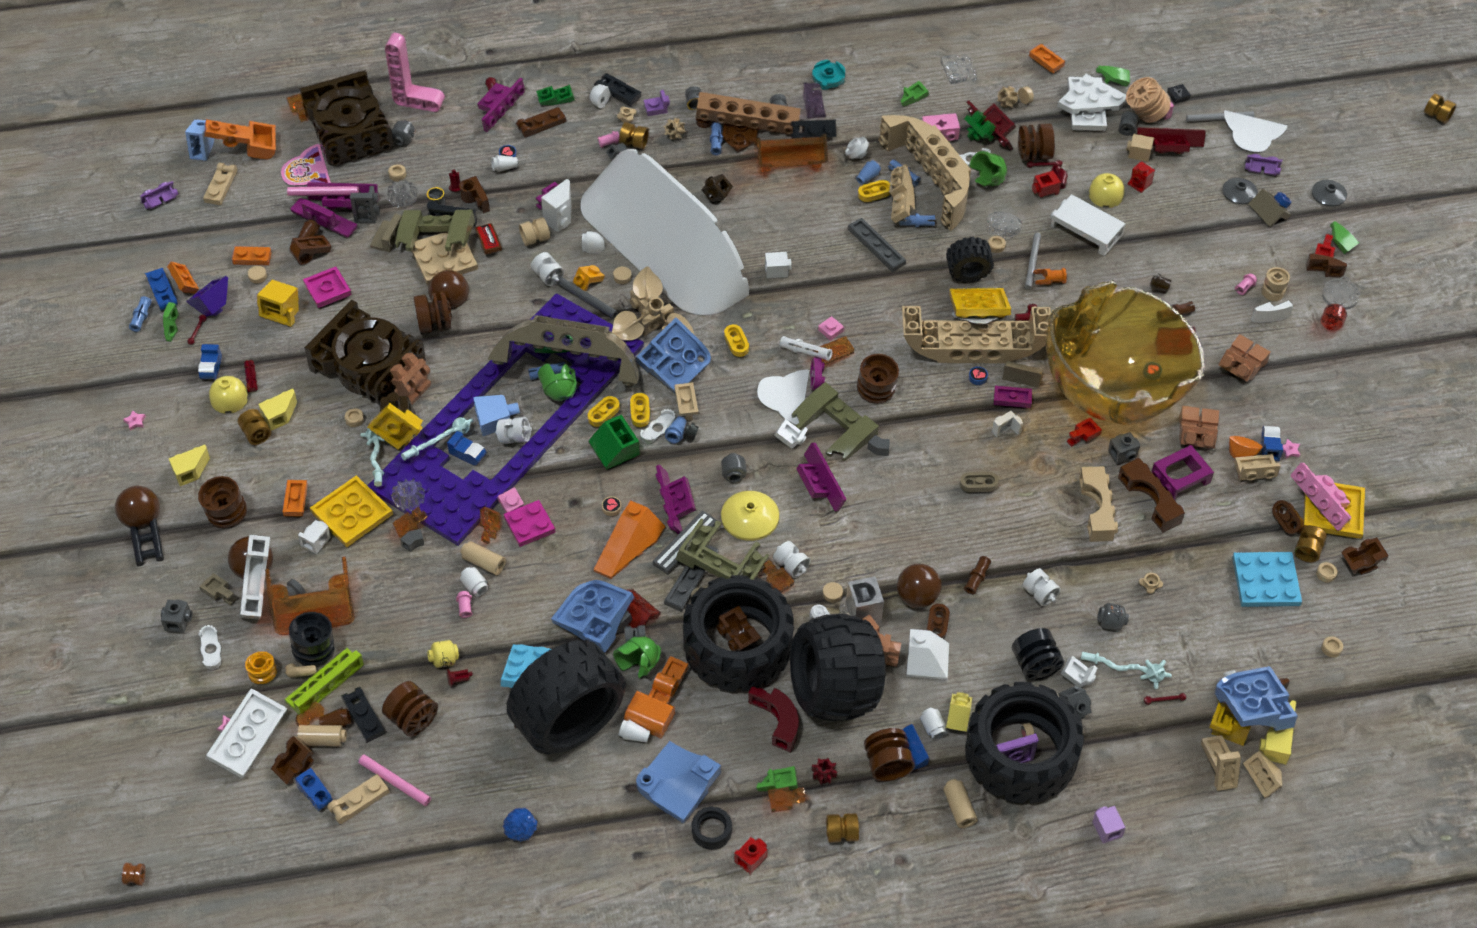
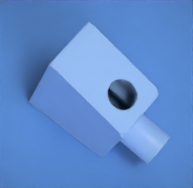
(195, 136)
(491, 409)

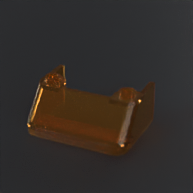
(791, 152)
(333, 603)

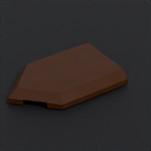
(739, 136)

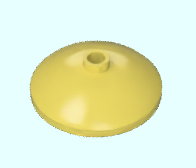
(750, 523)

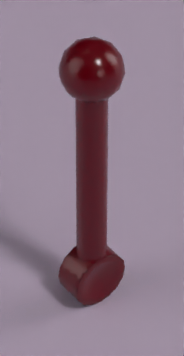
(1030, 164)
(202, 318)
(1148, 700)

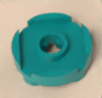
(828, 81)

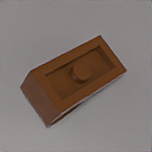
(472, 191)
(305, 247)

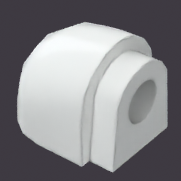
(600, 95)
(592, 242)

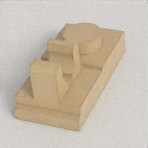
(686, 400)

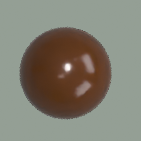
(453, 284)
(137, 507)
(237, 557)
(919, 585)

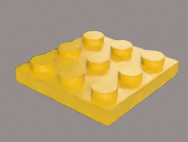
(980, 302)
(1355, 509)
(351, 511)

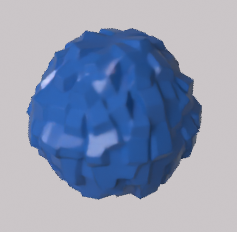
(519, 825)

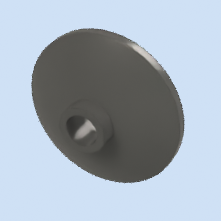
(1239, 190)
(1329, 193)

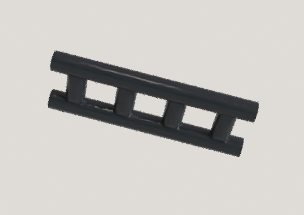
(138, 539)

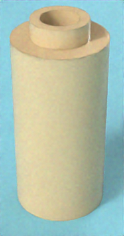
(483, 558)
(322, 735)
(960, 804)

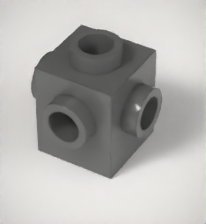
(1124, 447)
(176, 616)
(1079, 699)

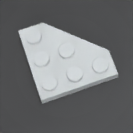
(1091, 96)

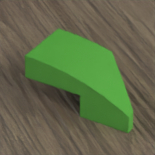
(1114, 74)
(914, 93)
(1343, 237)
(169, 318)
(779, 779)

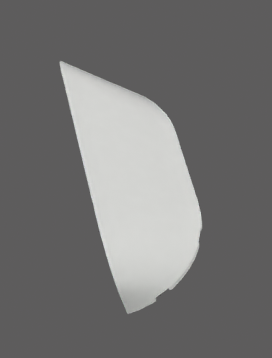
(668, 230)

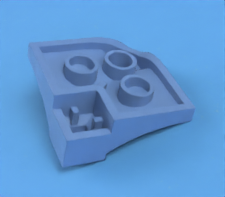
(674, 355)
(594, 612)
(1257, 698)
(677, 780)

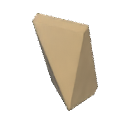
(1264, 773)

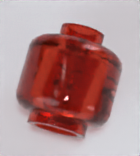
(1334, 317)

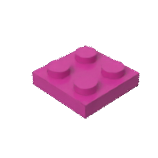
(327, 287)
(529, 523)

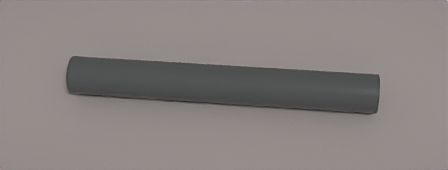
(588, 298)

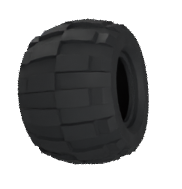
(837, 667)

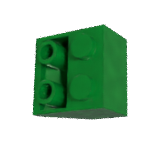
(614, 442)

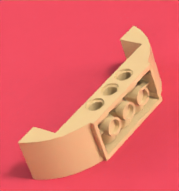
(935, 156)
(975, 342)

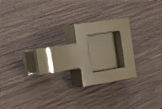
(216, 587)

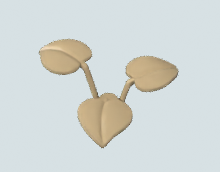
(646, 286)

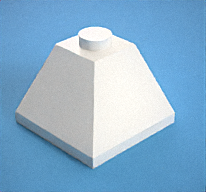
(927, 655)

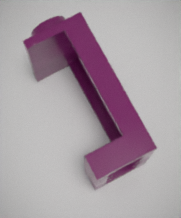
(1200, 469)

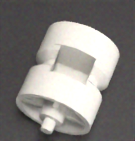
(547, 268)
(513, 430)
(789, 556)
(1041, 587)

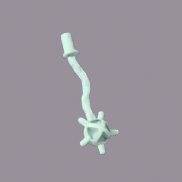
(460, 424)
(374, 438)
(1154, 672)

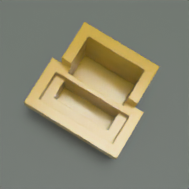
(278, 302)
(1226, 724)

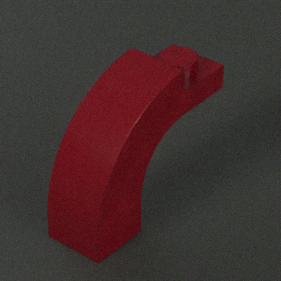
(783, 710)

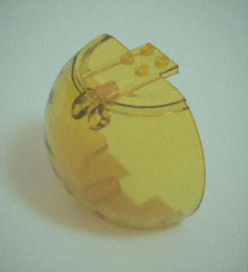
(1122, 354)

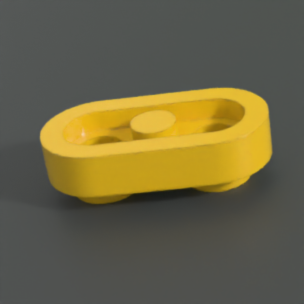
(874, 191)
(738, 344)
(640, 411)
(601, 413)

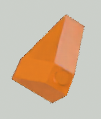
(631, 536)

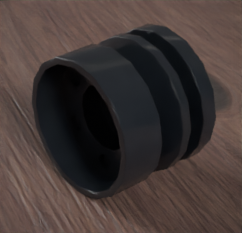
(311, 638)
(1038, 654)

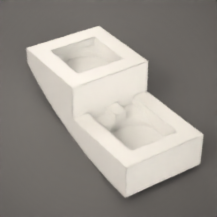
(1269, 313)

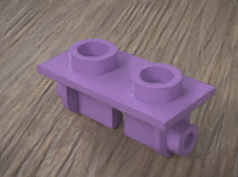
(1255, 162)
(151, 199)

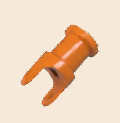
(1051, 276)

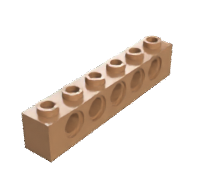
(746, 113)

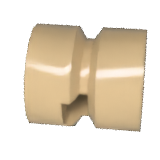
(534, 231)
(1275, 284)

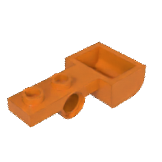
(258, 136)
(654, 710)

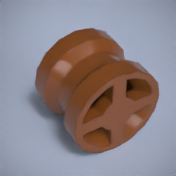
(133, 874)

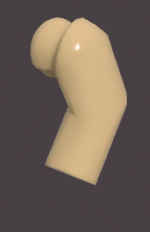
(293, 671)

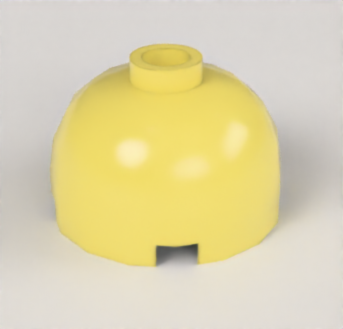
(1106, 190)
(228, 394)

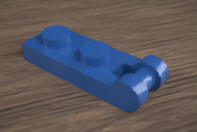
(161, 288)

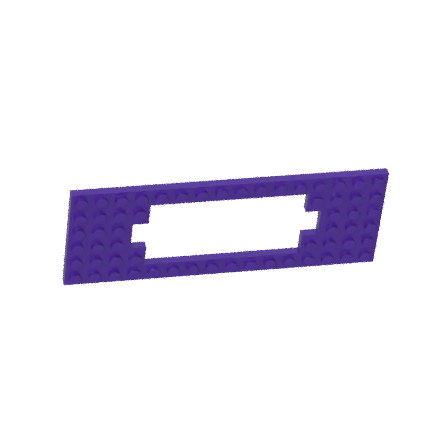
(455, 502)

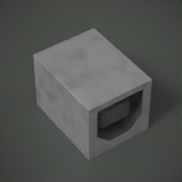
(865, 599)

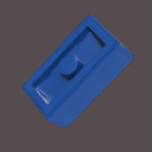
(916, 747)

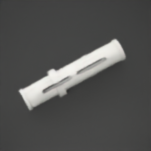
(788, 343)

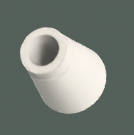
(502, 163)
(634, 732)

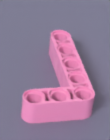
(400, 79)

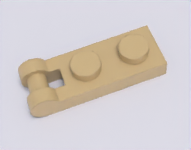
(220, 184)
(358, 799)

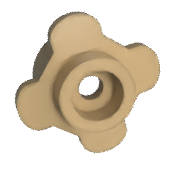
(626, 114)
(1153, 578)

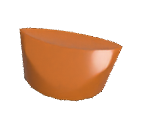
(1243, 447)

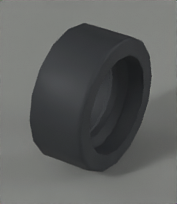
(708, 813)

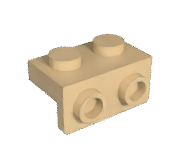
(1256, 467)

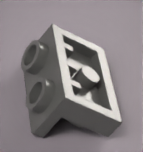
(365, 207)

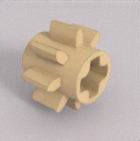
(1007, 96)
(677, 125)

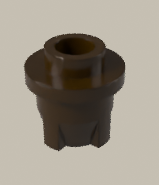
(1160, 283)

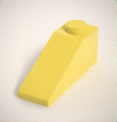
(1278, 744)

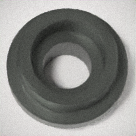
(691, 431)

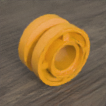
(261, 667)

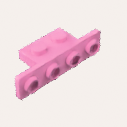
(1324, 495)

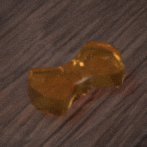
(315, 710)

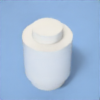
(474, 581)
(933, 723)

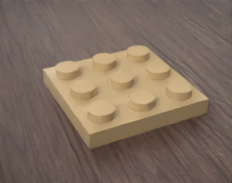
(433, 257)

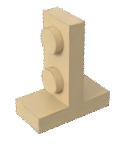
(649, 322)
(1225, 763)

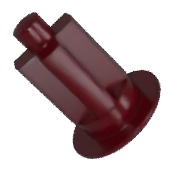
(454, 180)
(458, 676)

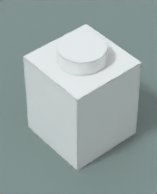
(777, 265)

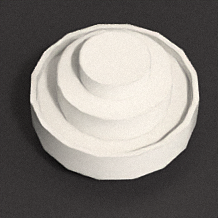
(857, 148)

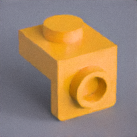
(587, 275)

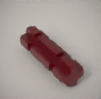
(250, 375)

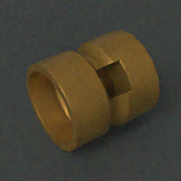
(1441, 109)
(631, 135)
(254, 426)
(1310, 543)
(842, 827)

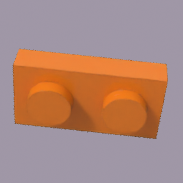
(1047, 58)
(251, 255)
(183, 278)
(295, 498)

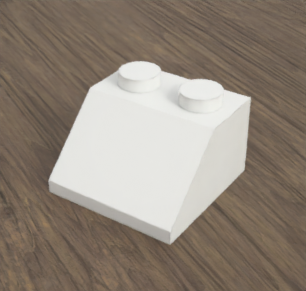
(557, 206)

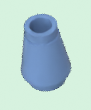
(868, 172)
(675, 431)

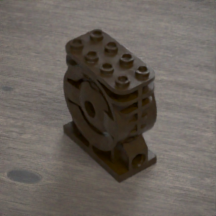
(347, 118)
(368, 350)

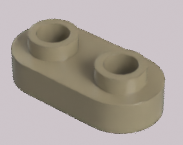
(978, 481)

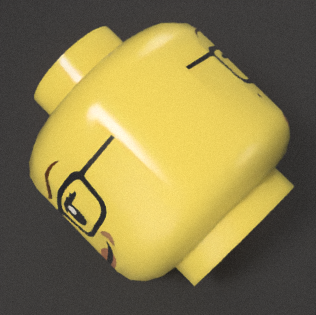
(443, 654)

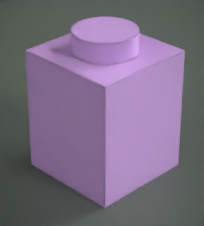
(1108, 824)

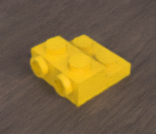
(396, 426)

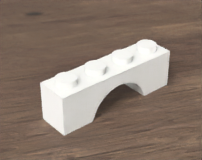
(254, 577)

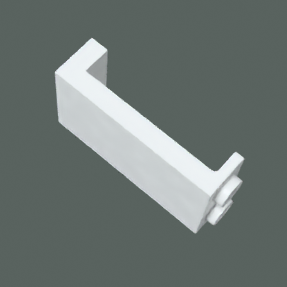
(1089, 223)

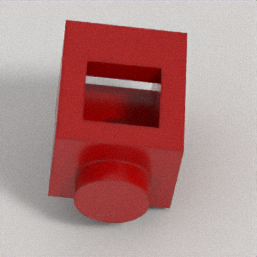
(1141, 177)
(1046, 184)
(751, 860)

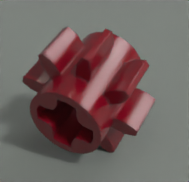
(828, 767)

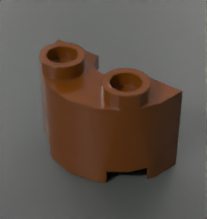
(1365, 557)
(737, 629)
(294, 761)

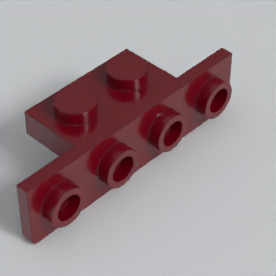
(1000, 120)
(1174, 140)

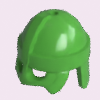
(990, 167)
(558, 386)
(638, 651)

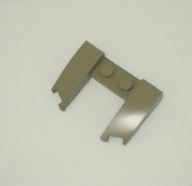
(457, 226)
(825, 399)
(695, 552)

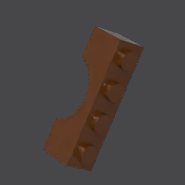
(1138, 477)

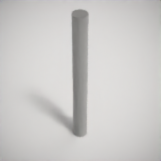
(1210, 117)
(1032, 262)

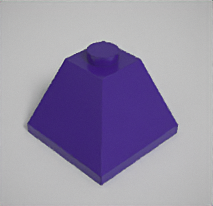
(211, 297)

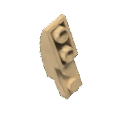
(903, 193)

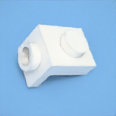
(1006, 422)
(790, 434)
(1078, 673)

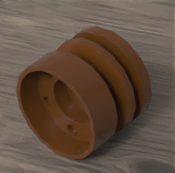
(1036, 142)
(432, 312)
(877, 378)
(222, 502)
(409, 708)
(889, 754)

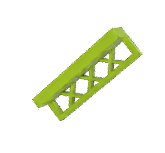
(328, 683)

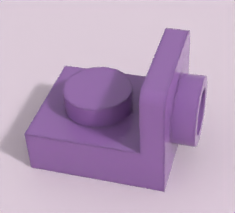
(657, 105)

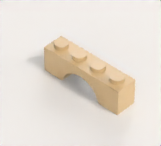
(1095, 484)

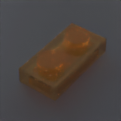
(840, 349)

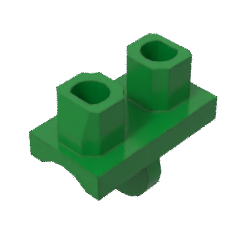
(977, 129)

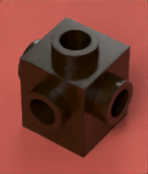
(716, 188)

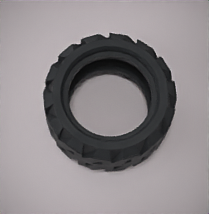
(731, 668)
(565, 697)
(1029, 705)

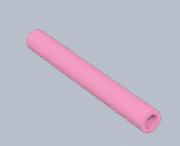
(321, 191)
(394, 780)

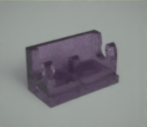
(813, 101)

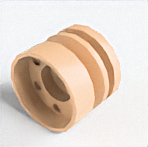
(1148, 99)

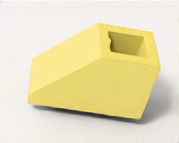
(278, 409)
(189, 465)
(959, 711)

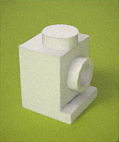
(315, 536)

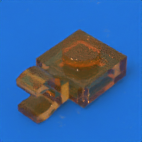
(295, 105)
(409, 521)
(491, 522)
(777, 577)
(782, 799)

